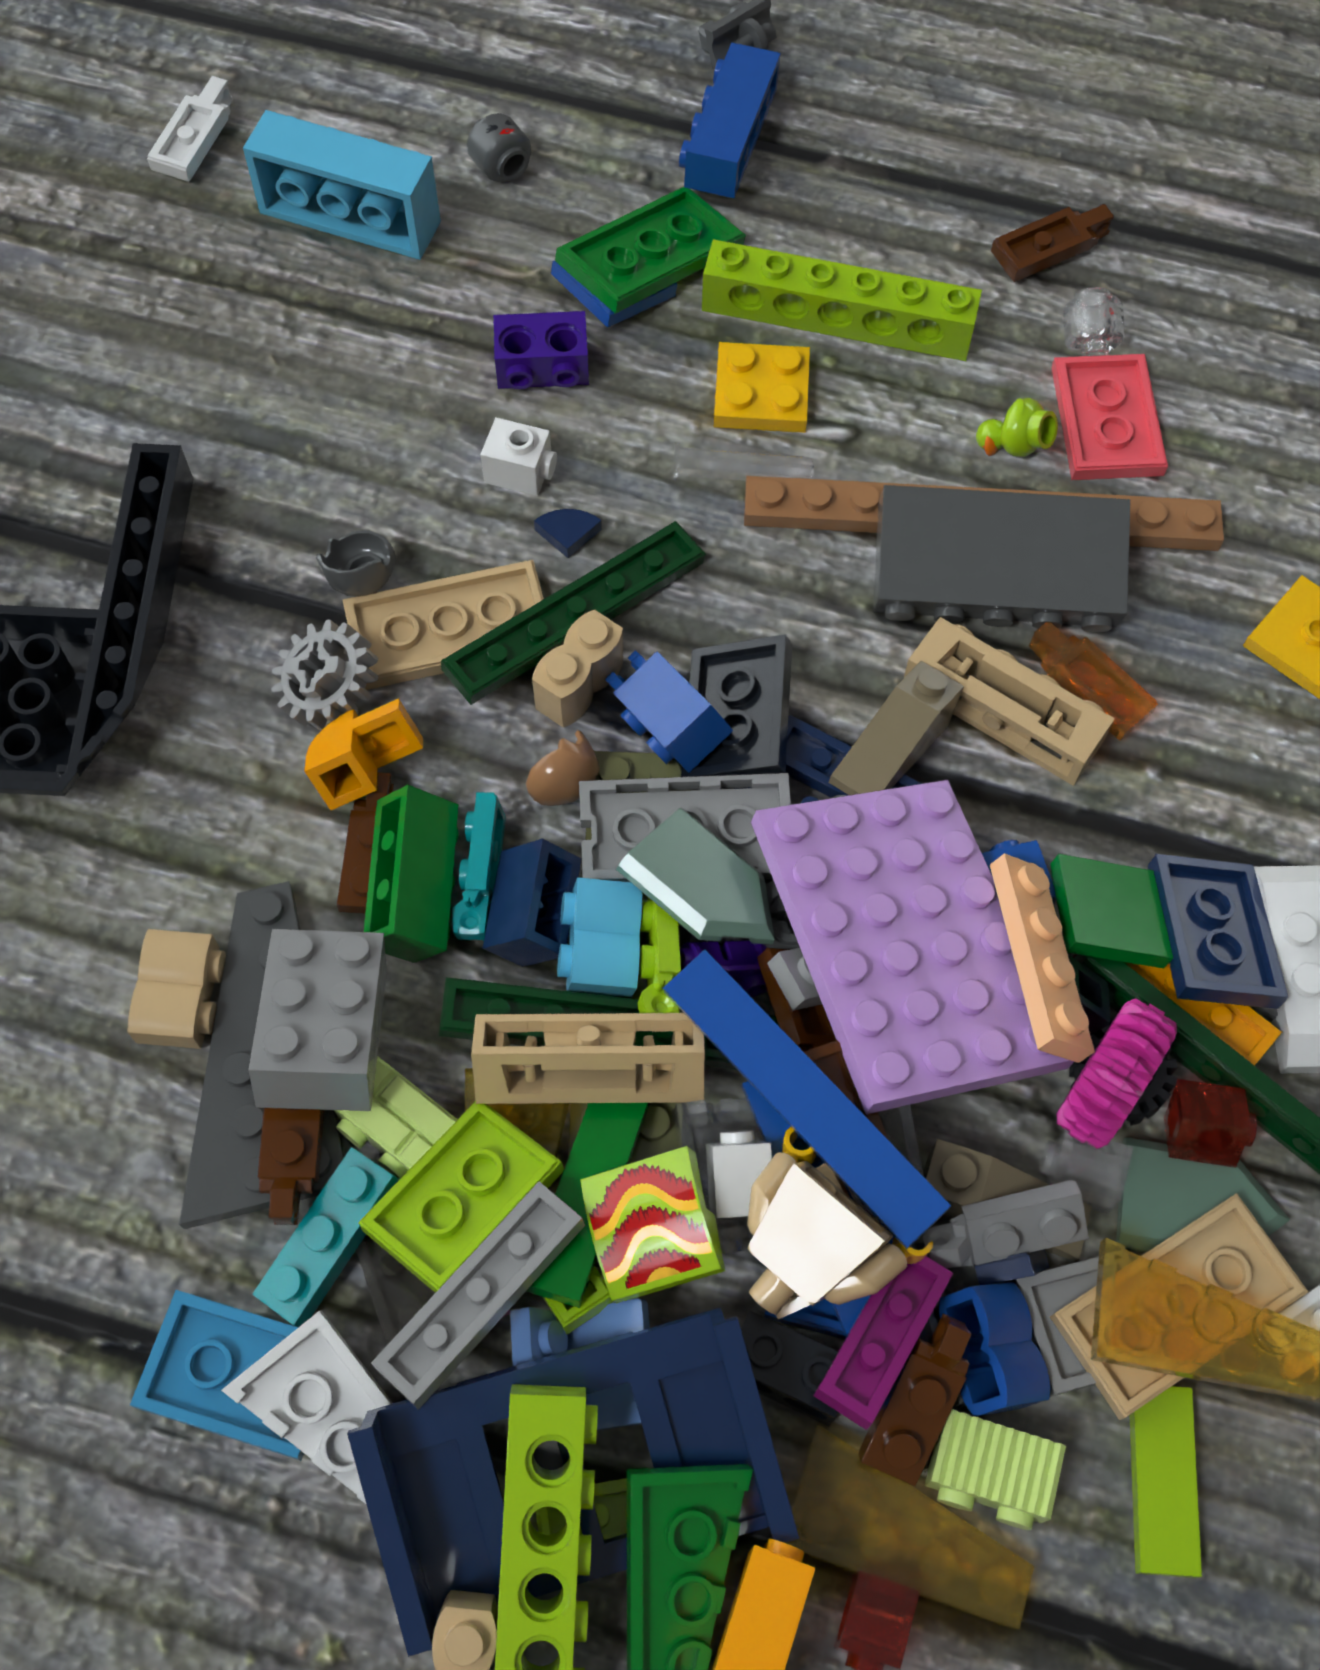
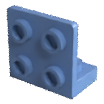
(539, 1335)

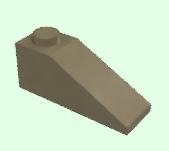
(899, 732)
(973, 1177)

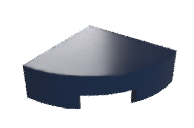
(567, 529)
(1012, 1267)

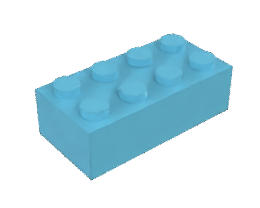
(343, 184)

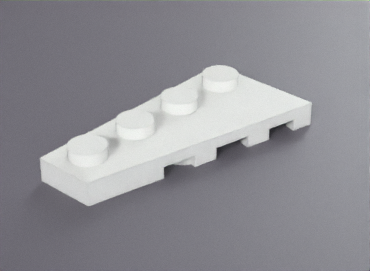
(312, 1395)

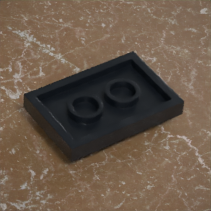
(752, 693)

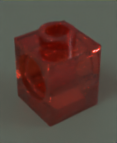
(1208, 1123)
(876, 1622)

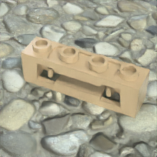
(1013, 700)
(587, 1059)

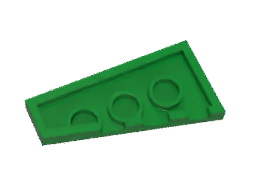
(677, 1560)

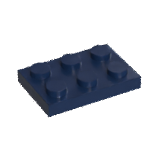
(1218, 932)

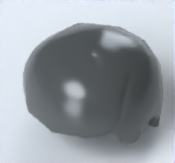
(358, 563)

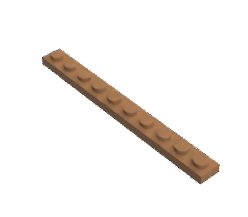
(854, 508)

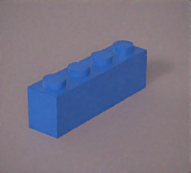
(730, 120)

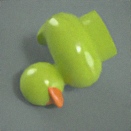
(1022, 432)

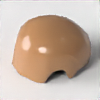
(557, 775)

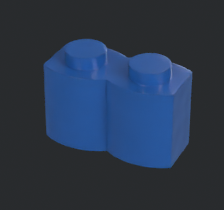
(1004, 1362)

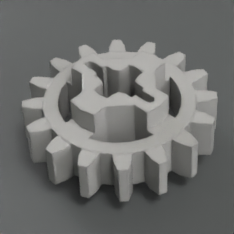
(324, 674)

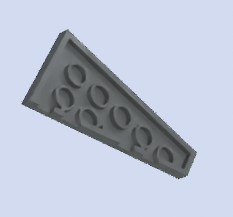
(229, 1126)

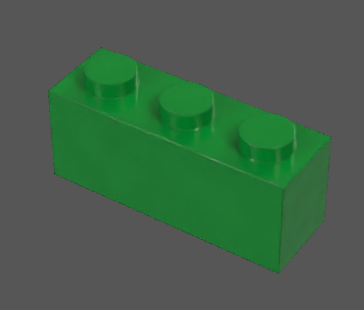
(412, 873)

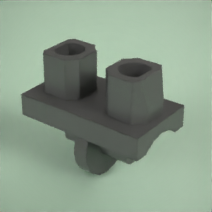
(745, 25)

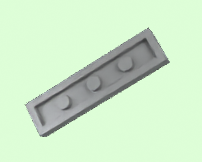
(478, 1295)

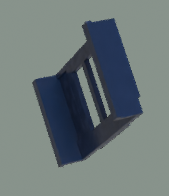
(438, 1489)

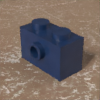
(528, 902)

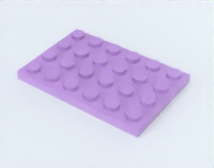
(903, 942)

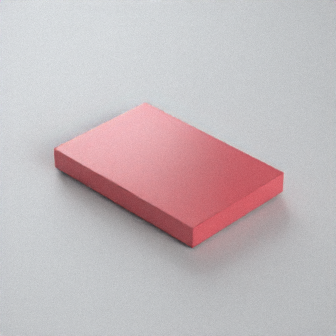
(1109, 417)

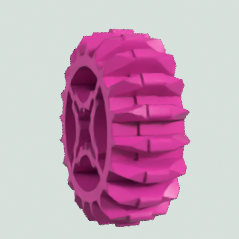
(1117, 1073)

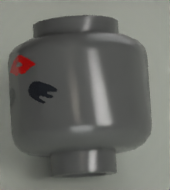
(499, 147)

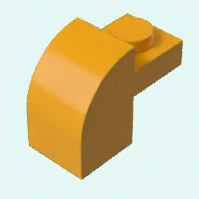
(352, 747)

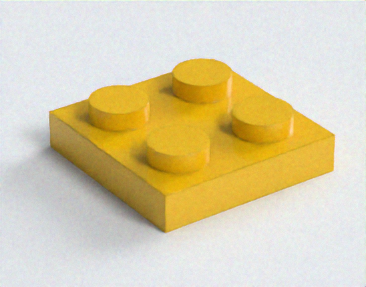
(762, 387)

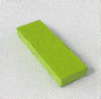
(1165, 1486)

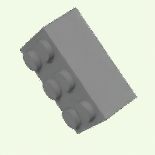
(319, 1020)

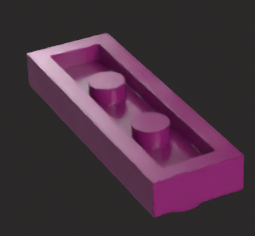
(882, 1342)

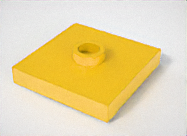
(1291, 636)

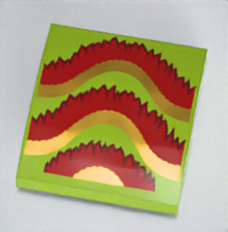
(652, 1225)

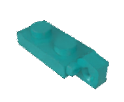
(478, 873)

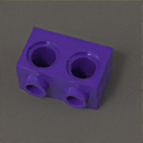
(541, 350)

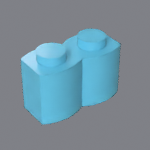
(602, 938)

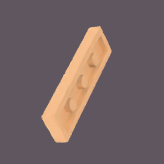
(1041, 959)

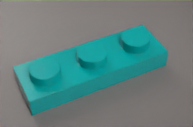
(324, 1239)

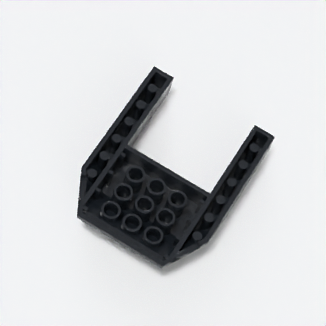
(81, 671)

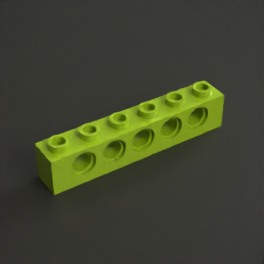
(840, 300)
(536, 1417)

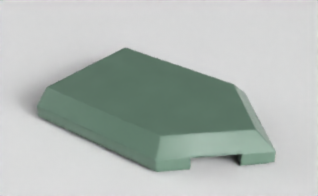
(700, 881)
(1171, 1193)

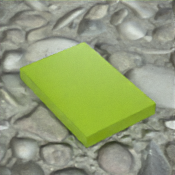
(458, 1194)

